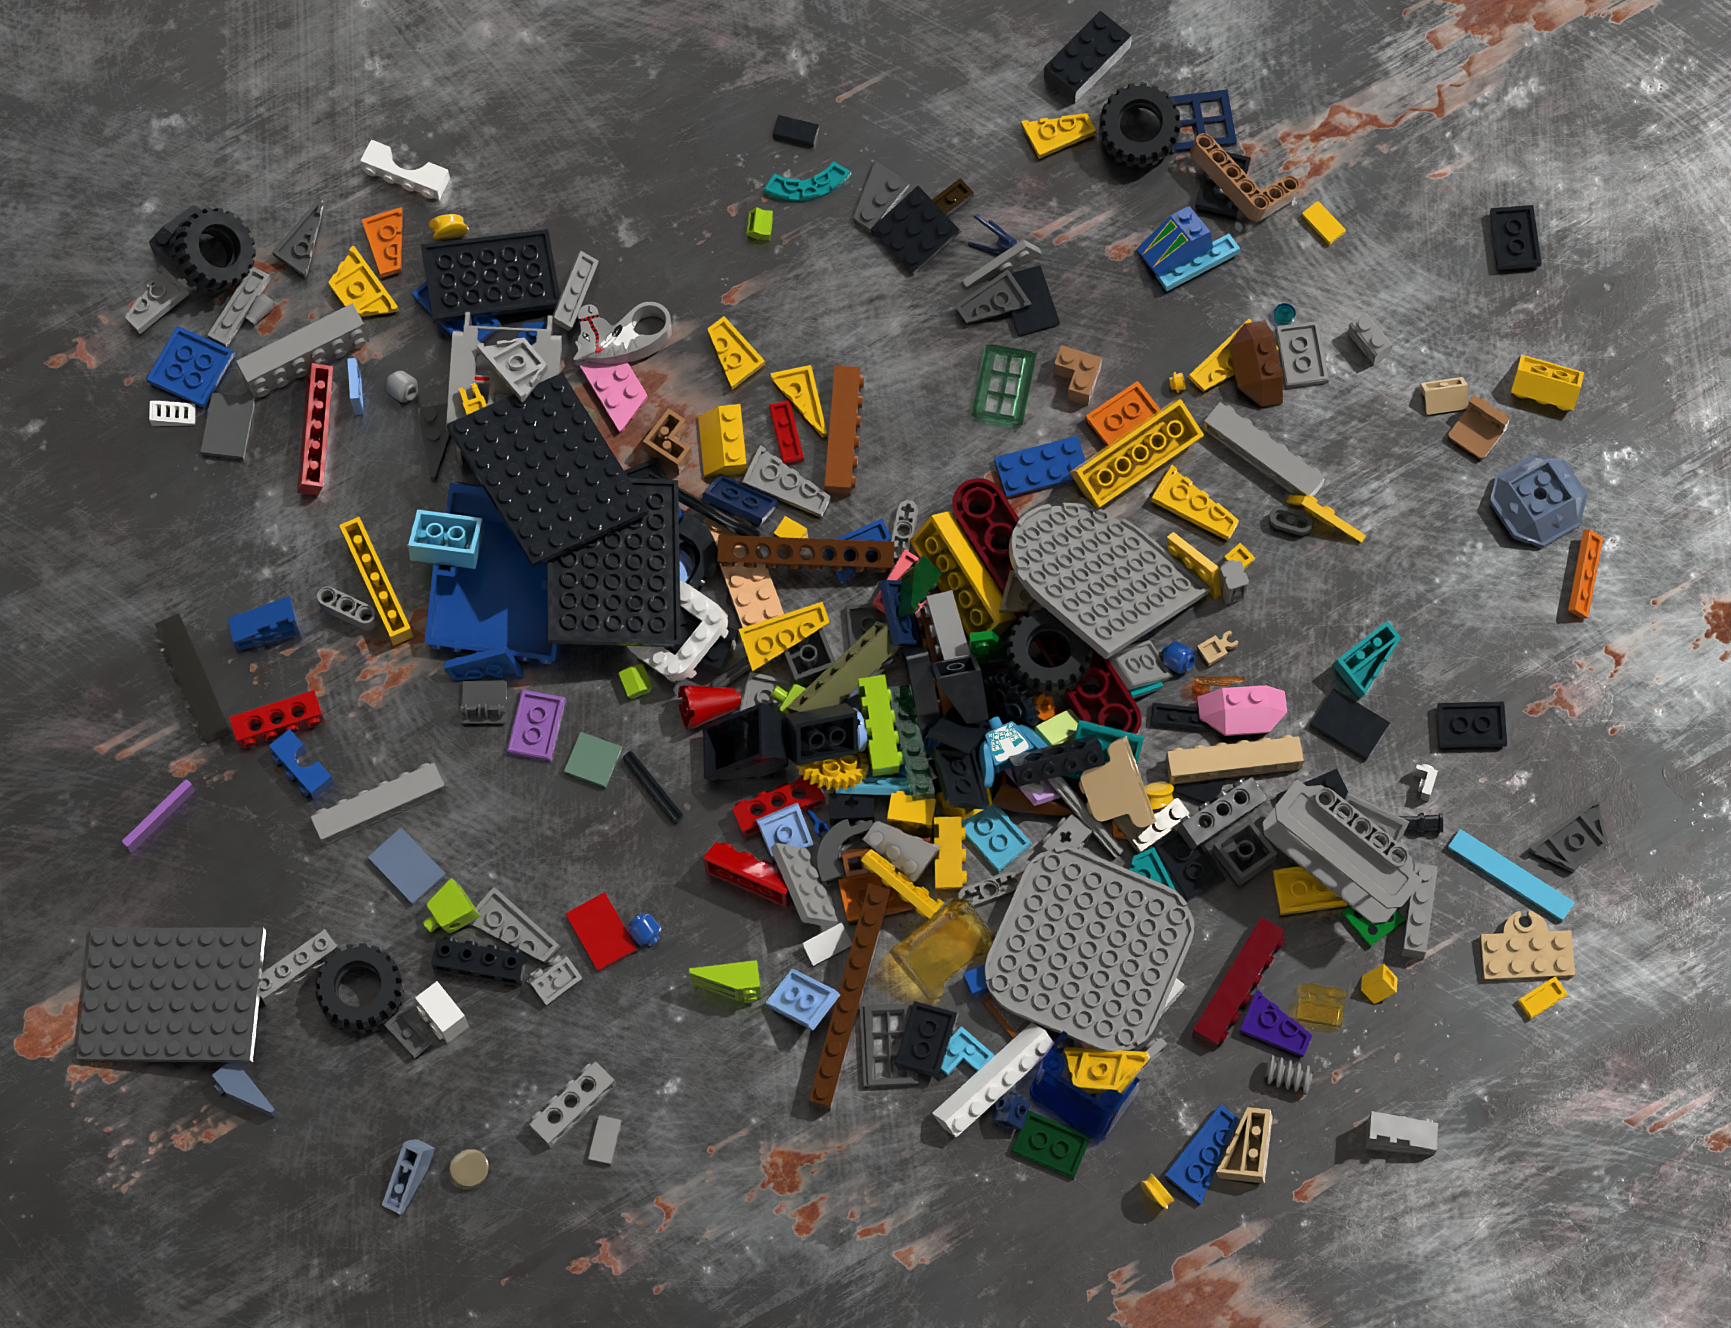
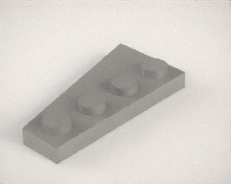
(779, 481)

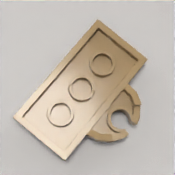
(1527, 951)

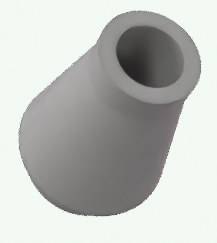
(260, 308)

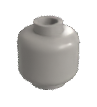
(402, 386)

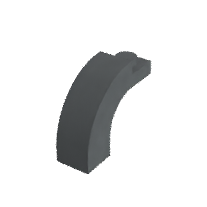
(834, 842)

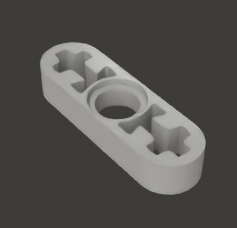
(911, 518)
(1007, 890)

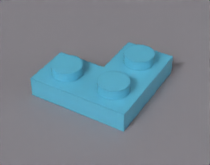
(967, 1048)

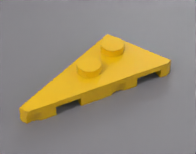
(801, 390)
(1325, 515)

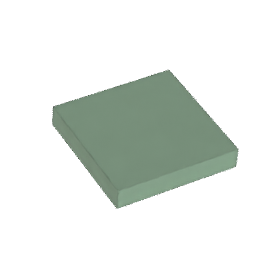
(593, 760)

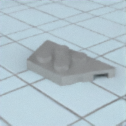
(515, 364)

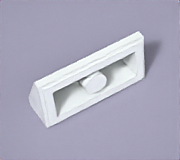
(827, 944)

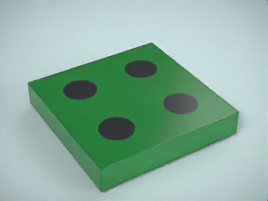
(1373, 932)

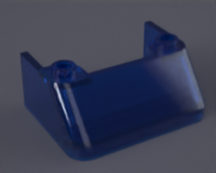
(1072, 1104)

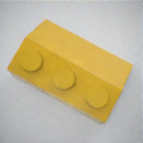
(1547, 383)
(722, 441)

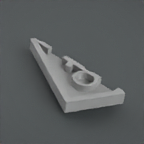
(1013, 257)

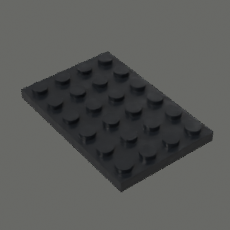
(490, 275)

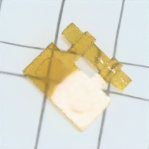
(1321, 1011)

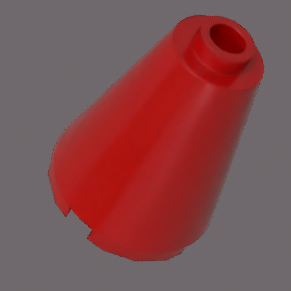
(706, 703)

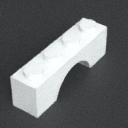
(427, 180)

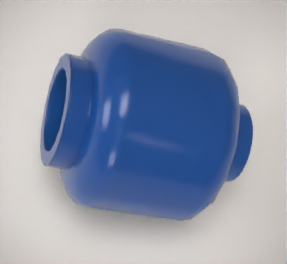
(1178, 657)
(644, 929)

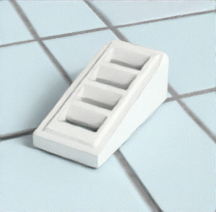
(172, 406)

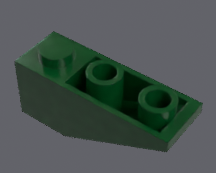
(915, 584)

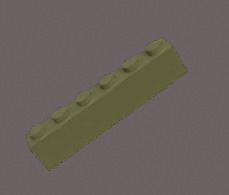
(842, 676)

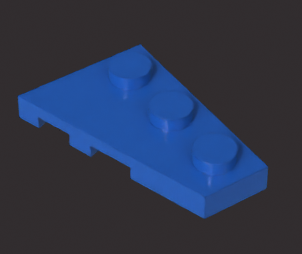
(489, 662)

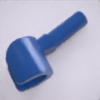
(819, 825)

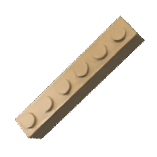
(1234, 760)

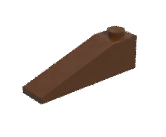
(1010, 797)

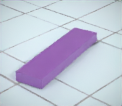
(158, 816)

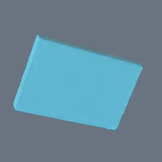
(995, 837)

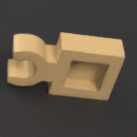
(1215, 649)

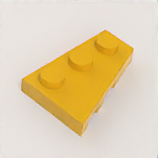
(1055, 134)
(734, 352)

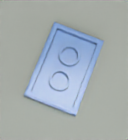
(802, 999)

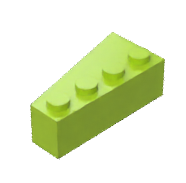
(879, 721)

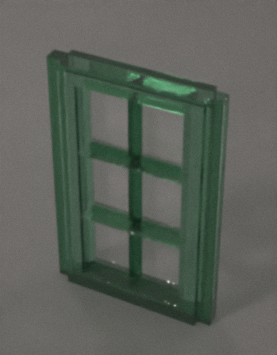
(1004, 384)

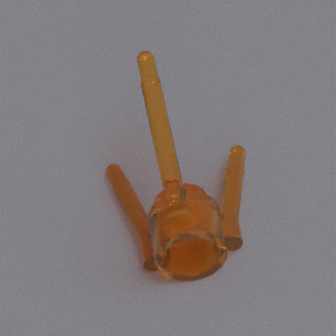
(1203, 684)

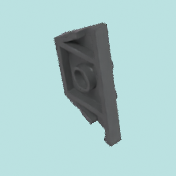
(1575, 839)

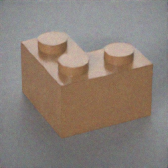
(1081, 369)
(665, 443)

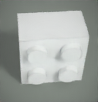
(442, 1012)

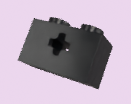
(840, 810)

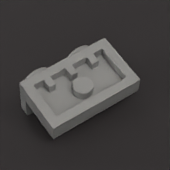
(554, 978)

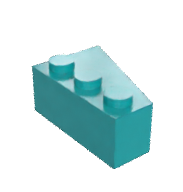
(1364, 660)

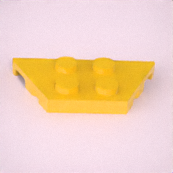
(359, 285)
(1103, 1070)

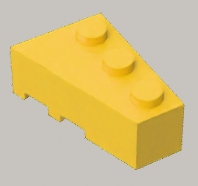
(949, 858)

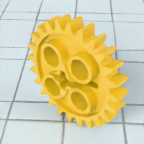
(836, 771)

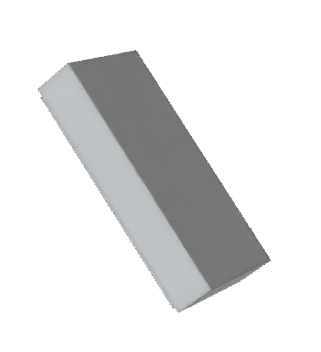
(604, 1140)

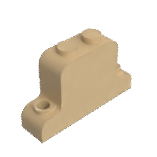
(1117, 787)

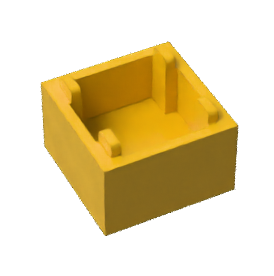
(911, 816)

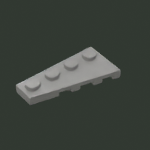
(512, 926)

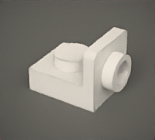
(1426, 785)

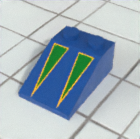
(1176, 242)

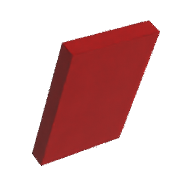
(601, 932)

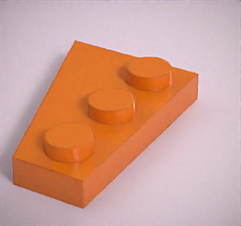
(385, 240)

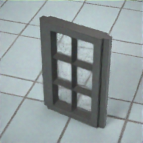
(881, 1037)

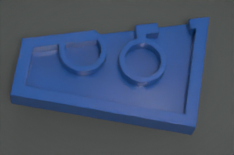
(873, 532)

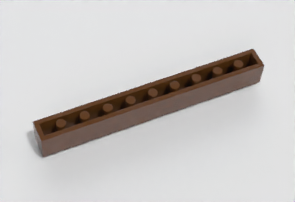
(850, 997)

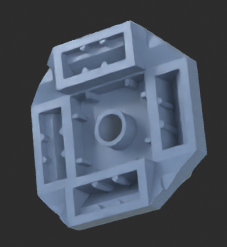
(1535, 519)

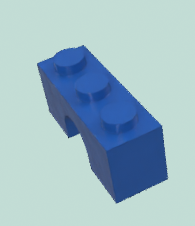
(312, 779)

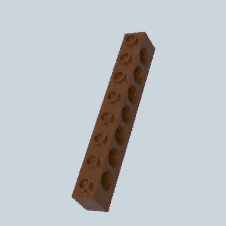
(883, 549)

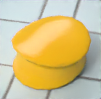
(448, 227)
(1159, 794)
(1156, 1191)

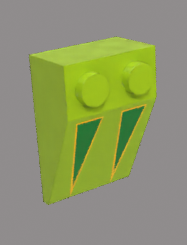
(731, 980)

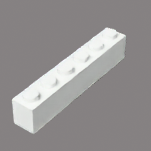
(993, 1079)

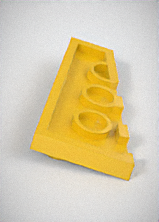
(776, 635)
(900, 882)

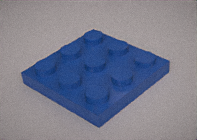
(190, 366)

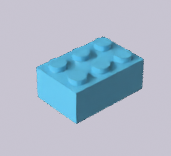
(446, 539)

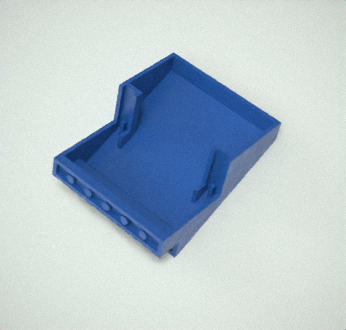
(495, 602)

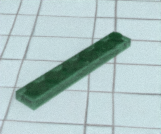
(911, 744)

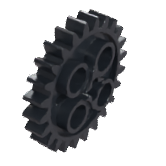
(1010, 701)

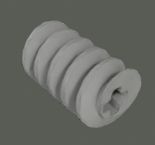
(1289, 1075)

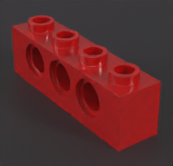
(266, 714)
(746, 820)

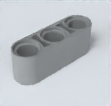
(341, 600)

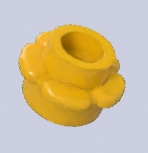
(1177, 382)

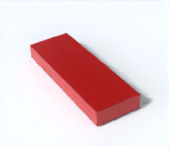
(786, 432)

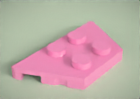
(616, 390)

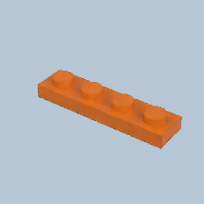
(1585, 574)

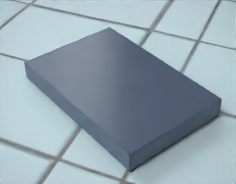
(407, 866)

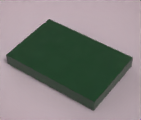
(1050, 1145)

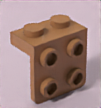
(1479, 427)

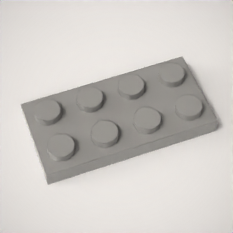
(804, 885)

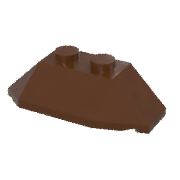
(1257, 364)

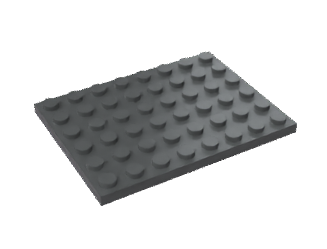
(171, 995)

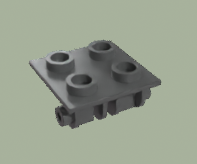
(484, 702)

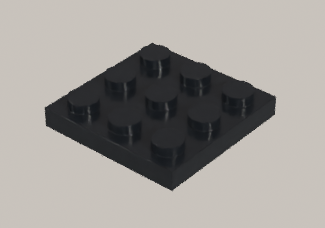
(916, 230)

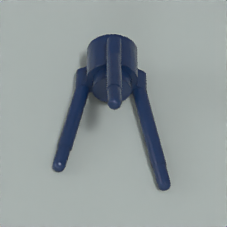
(1004, 241)

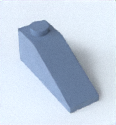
(239, 1087)
(407, 1174)

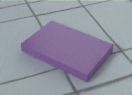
(536, 725)

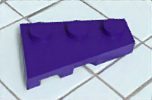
(1274, 1027)

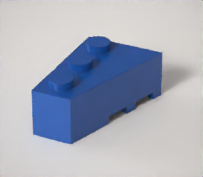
(264, 624)

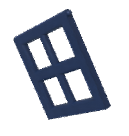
(1199, 120)

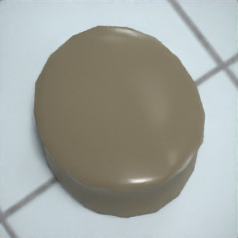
(468, 1169)

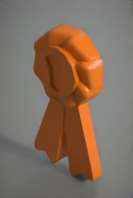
(1046, 707)

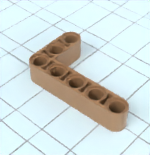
(1237, 185)

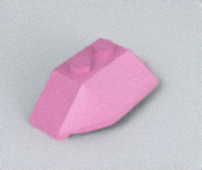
(1242, 709)

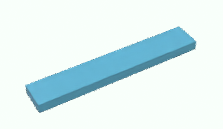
(1511, 875)

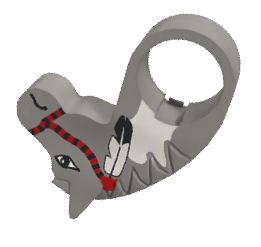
(619, 343)

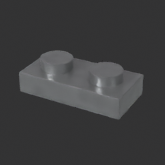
(407, 1034)

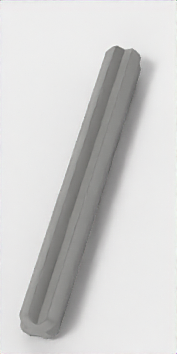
(1081, 811)

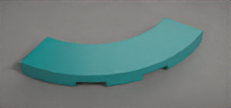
(808, 189)

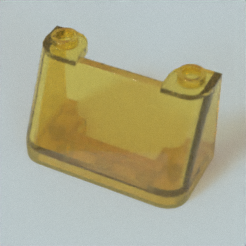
(943, 946)

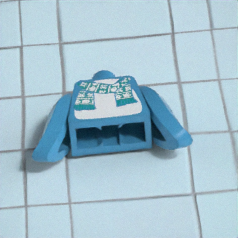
(1005, 742)

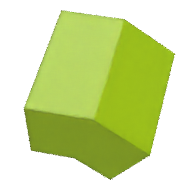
(760, 224)
(635, 681)

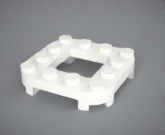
(713, 626)

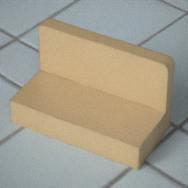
(1445, 395)

